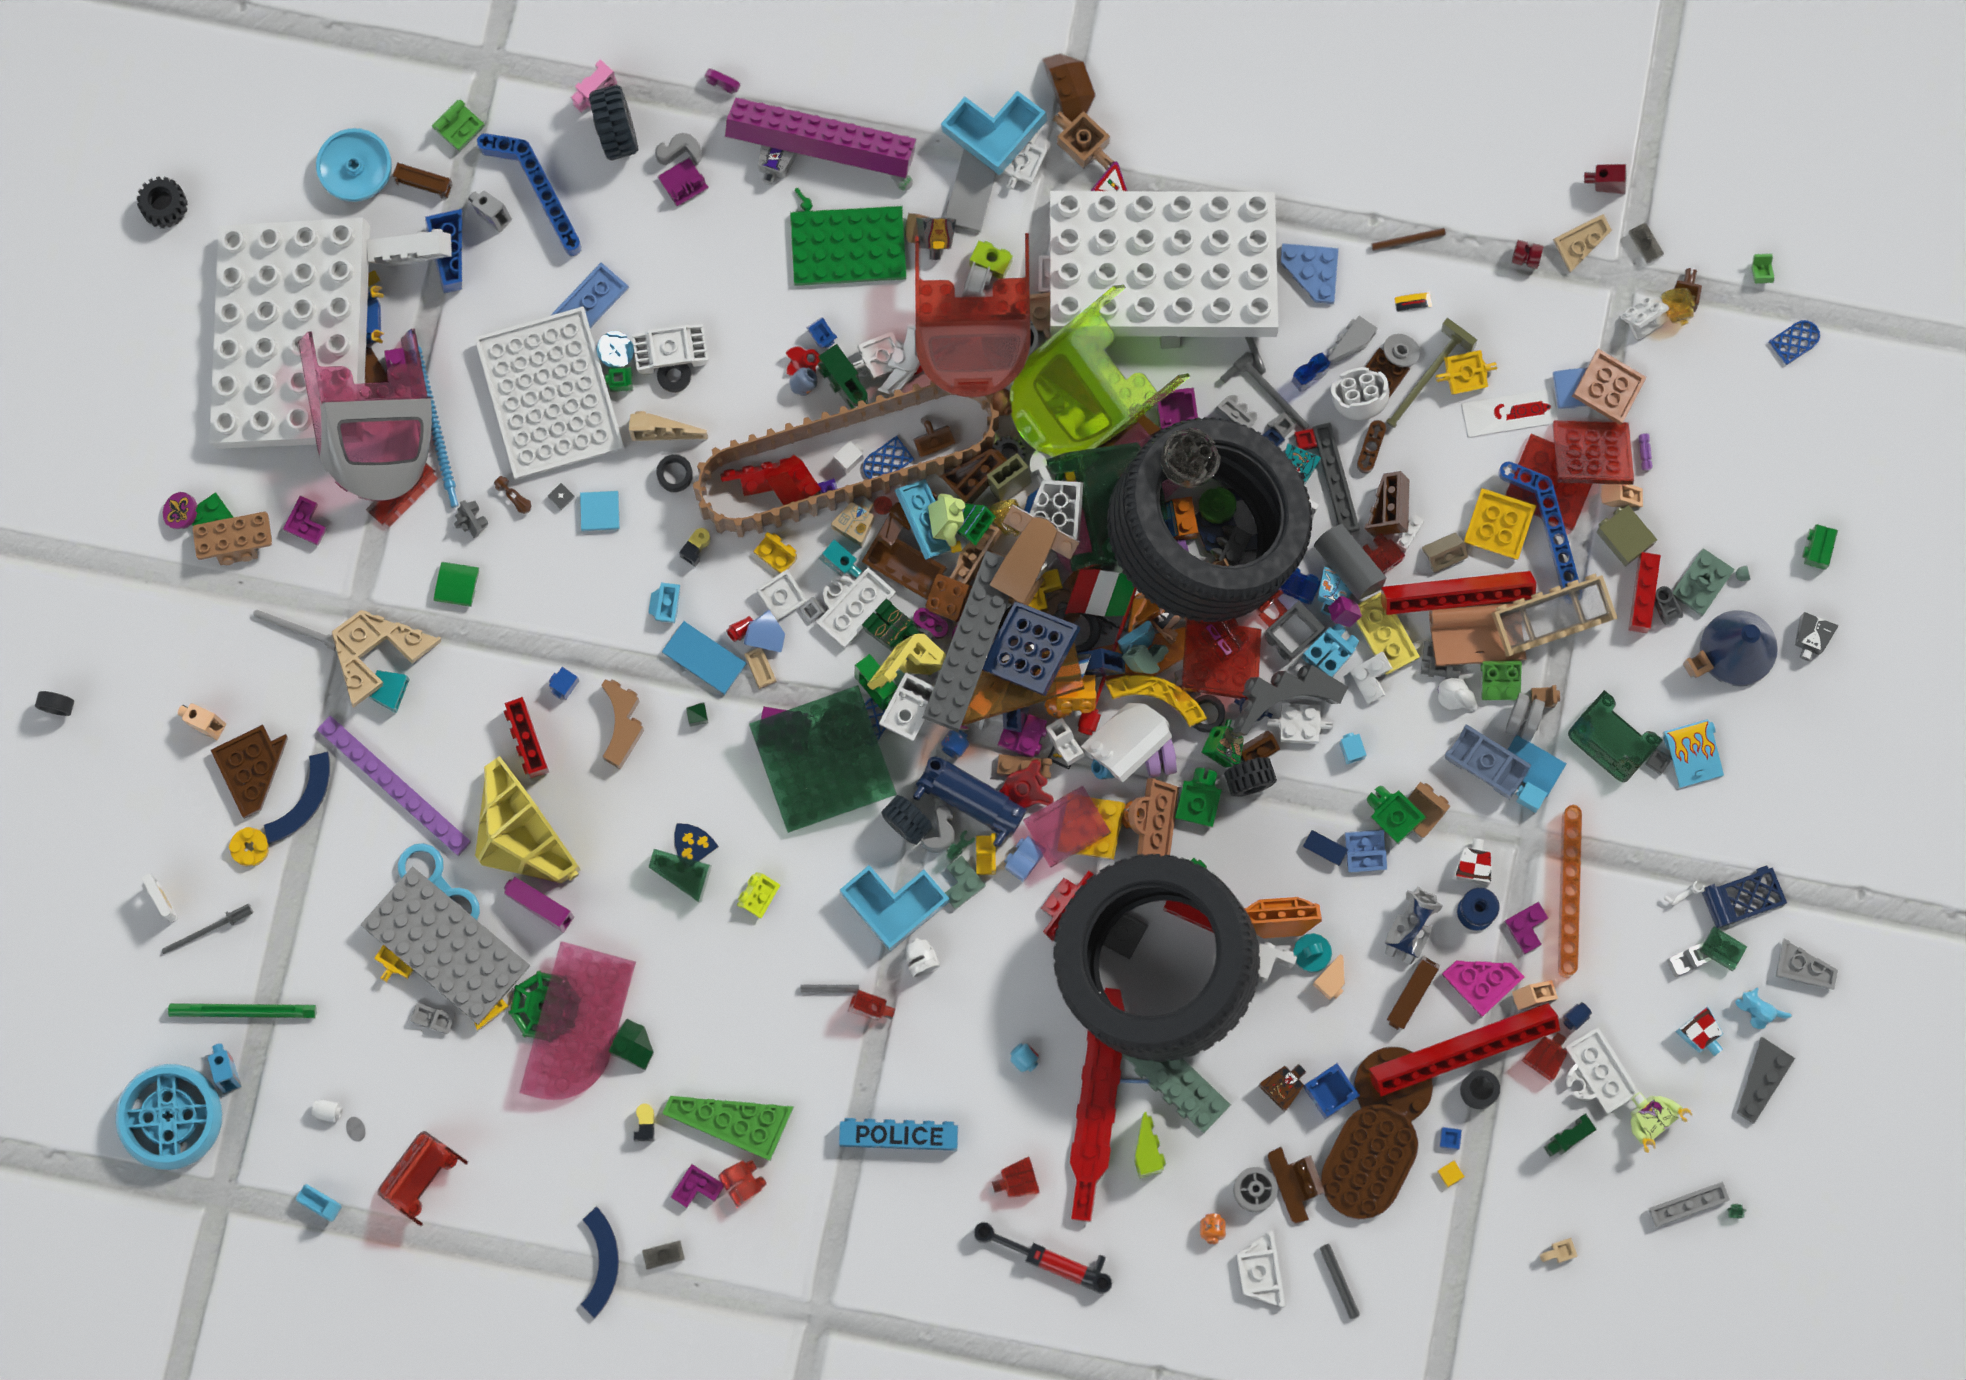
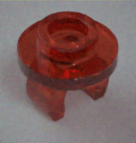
(882, 505)

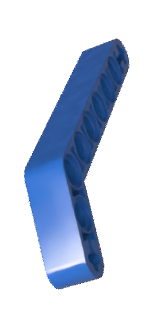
(532, 175)
(1546, 513)

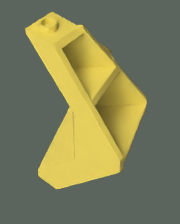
(516, 833)

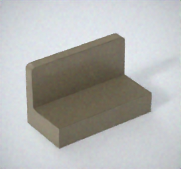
(1445, 552)

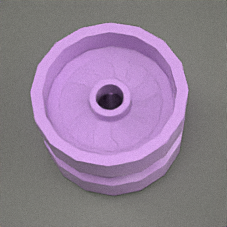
(1164, 756)

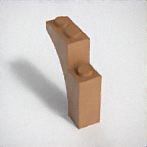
(626, 731)

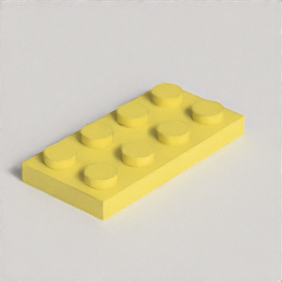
(1385, 634)

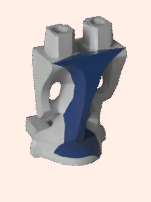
(1422, 906)

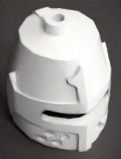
(921, 957)

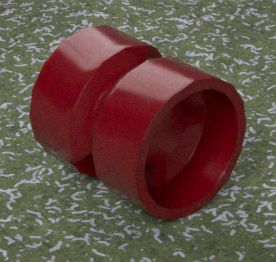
(1527, 254)

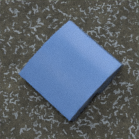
(1565, 385)
(1365, 850)

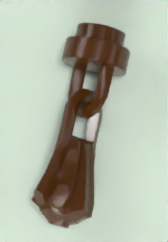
(522, 504)

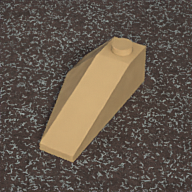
(650, 427)

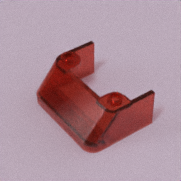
(415, 1173)

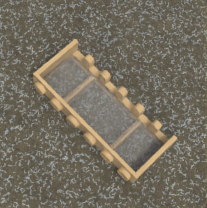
(1554, 614)

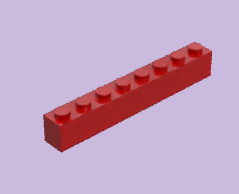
(1457, 592)

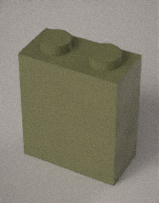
(1009, 478)
(1626, 535)

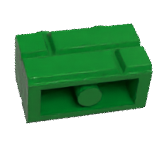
(1820, 546)

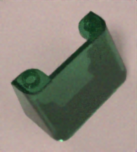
(1611, 739)

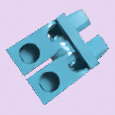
(1334, 646)

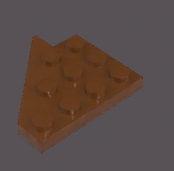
(249, 767)

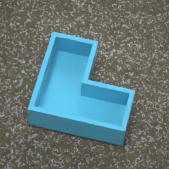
(995, 139)
(890, 914)

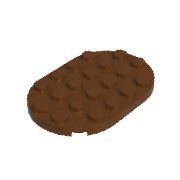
(1369, 1161)

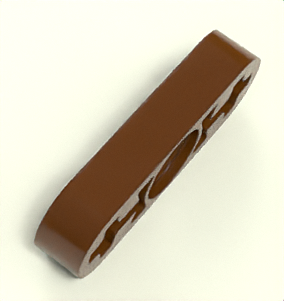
(1370, 432)

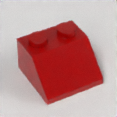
(792, 481)

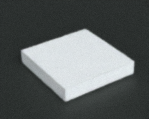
(781, 595)

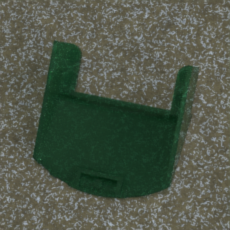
(1099, 473)

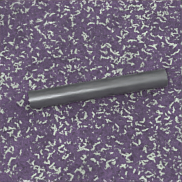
(829, 988)

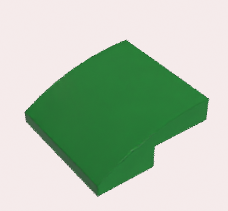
(456, 584)

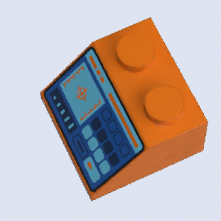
(1181, 518)

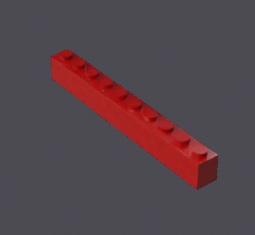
(1464, 1049)

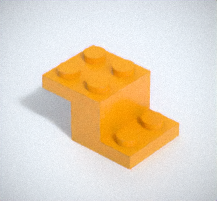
(1081, 700)

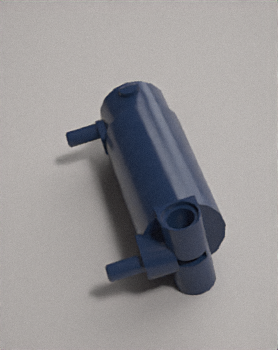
(971, 797)

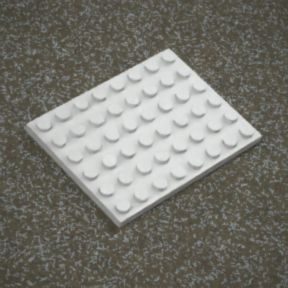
(549, 393)

